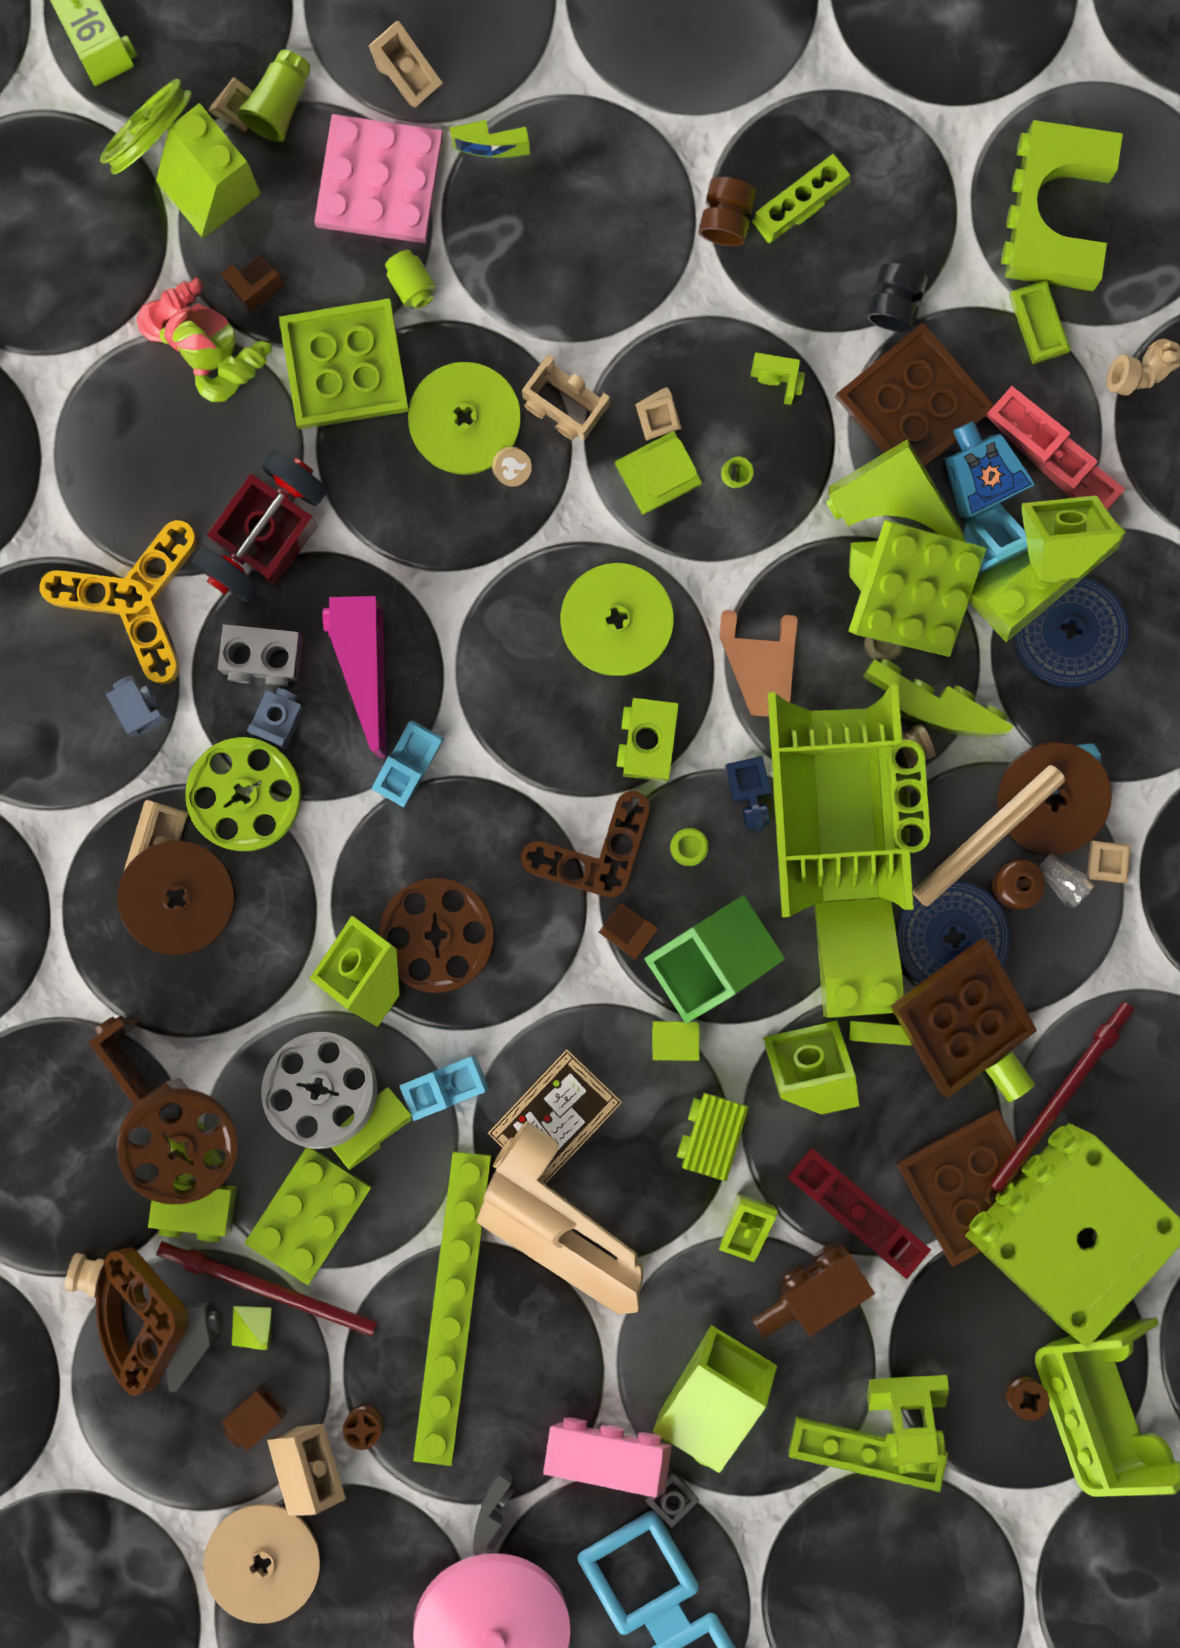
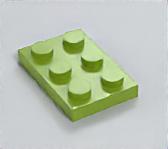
(308, 1215)

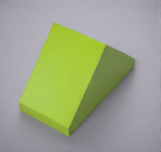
(747, 1227)

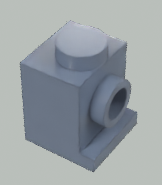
(135, 706)
(281, 731)

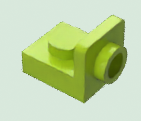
(773, 369)

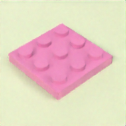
(378, 178)

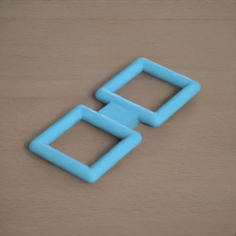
(663, 1615)

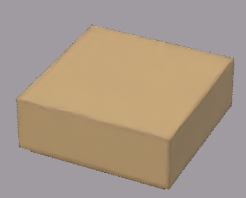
(1109, 861)

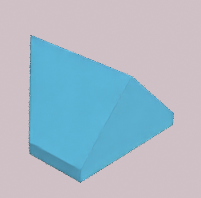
(998, 533)

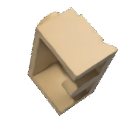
(574, 389)

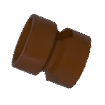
(726, 217)

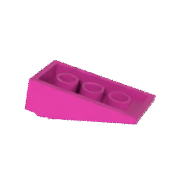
(358, 640)

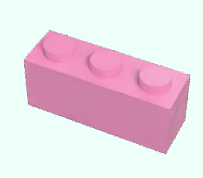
(608, 1457)

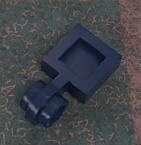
(748, 782)

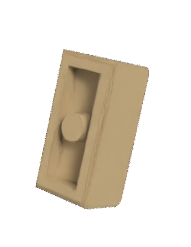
(156, 825)

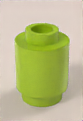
(410, 279)

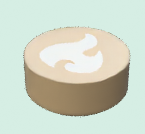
(511, 466)

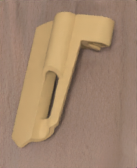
(541, 1221)

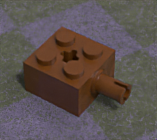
(817, 1293)

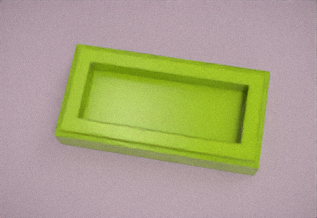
(1039, 322)

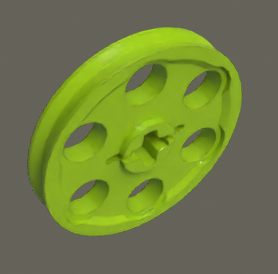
(145, 126)
(225, 789)

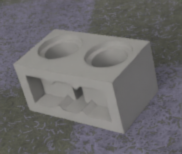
(262, 646)

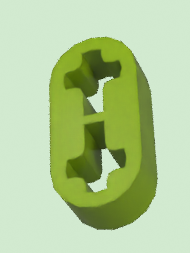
(878, 1033)

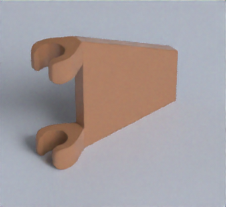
(760, 664)

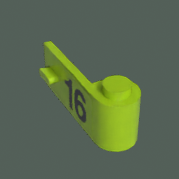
(95, 39)

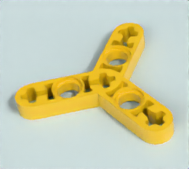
(145, 586)

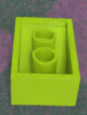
(858, 957)

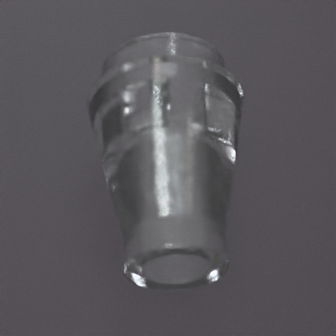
(1066, 881)

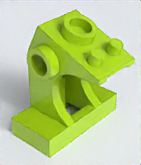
(913, 1447)

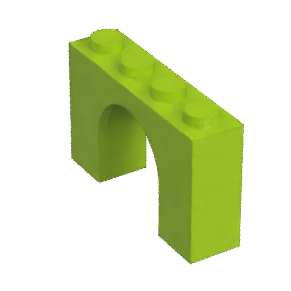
(1035, 249)

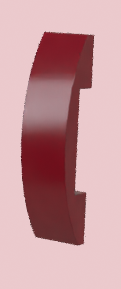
(859, 1213)

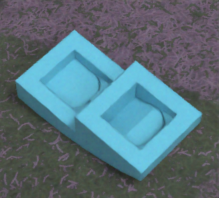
(407, 763)
(444, 1087)

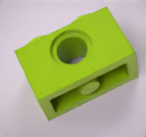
(661, 720)

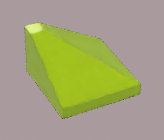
(252, 1327)

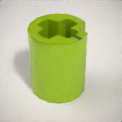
(1010, 1077)

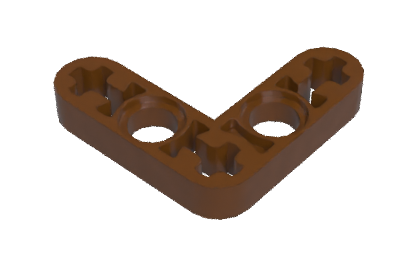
(593, 866)

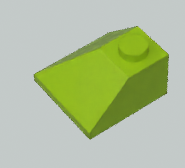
(1067, 536)
(360, 972)
(813, 1068)

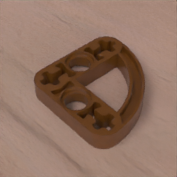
(164, 1319)

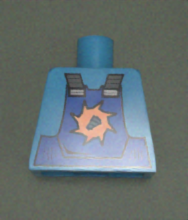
(983, 471)

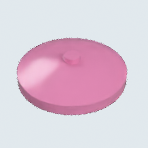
(492, 1605)

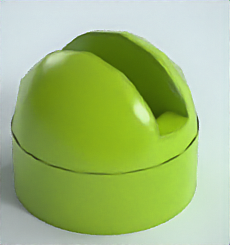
(743, 475)

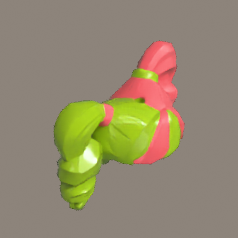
(202, 339)

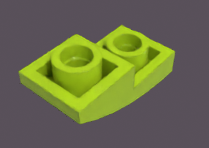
(386, 1119)

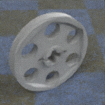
(326, 1106)

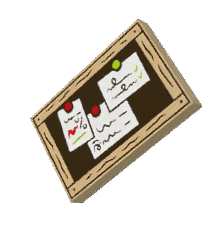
(564, 1104)

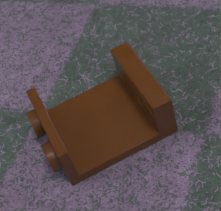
(119, 1064)

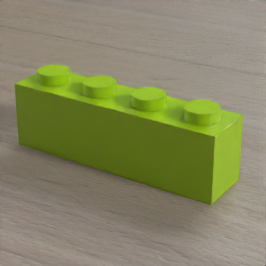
(1014, 595)

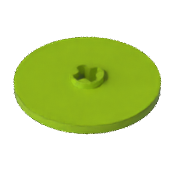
(463, 389)
(630, 593)

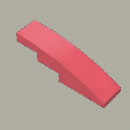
(1051, 449)

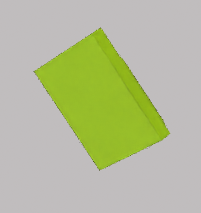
(658, 472)

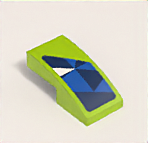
(476, 140)

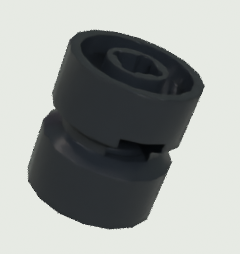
(895, 304)

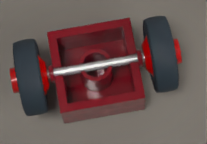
(262, 527)

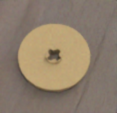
(252, 1592)

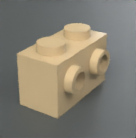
(306, 1470)

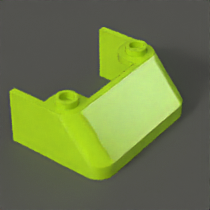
(1097, 1418)

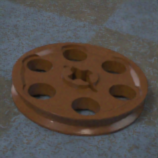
(452, 922)
(175, 1163)

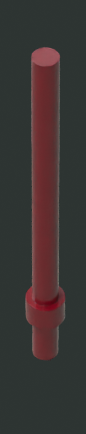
(1104, 1038)
(196, 1262)

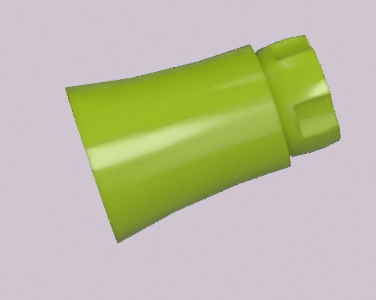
(276, 96)

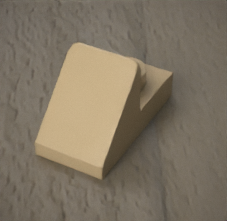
(404, 64)

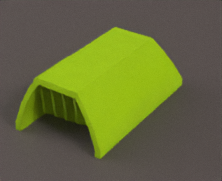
(841, 803)

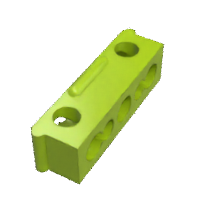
(801, 210)

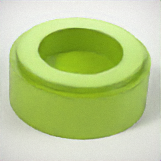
(689, 847)

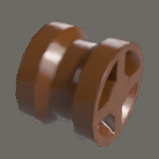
(1021, 1391)
(362, 1435)

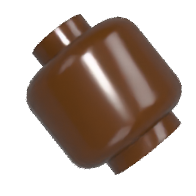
(1008, 887)

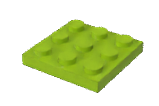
(343, 364)
(917, 589)

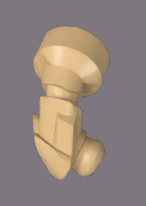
(1128, 373)

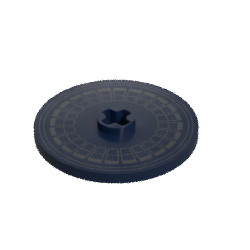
(1086, 656)
(965, 909)

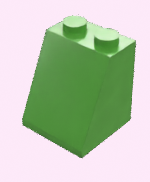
(715, 959)

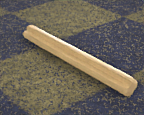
(989, 835)

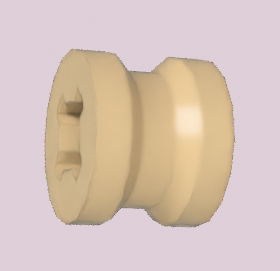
(919, 735)
(84, 1275)

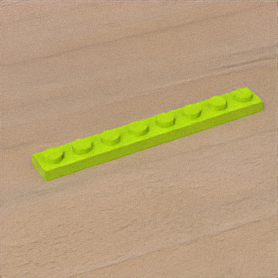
(452, 1309)

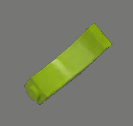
(893, 487)

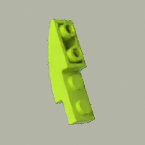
(949, 713)

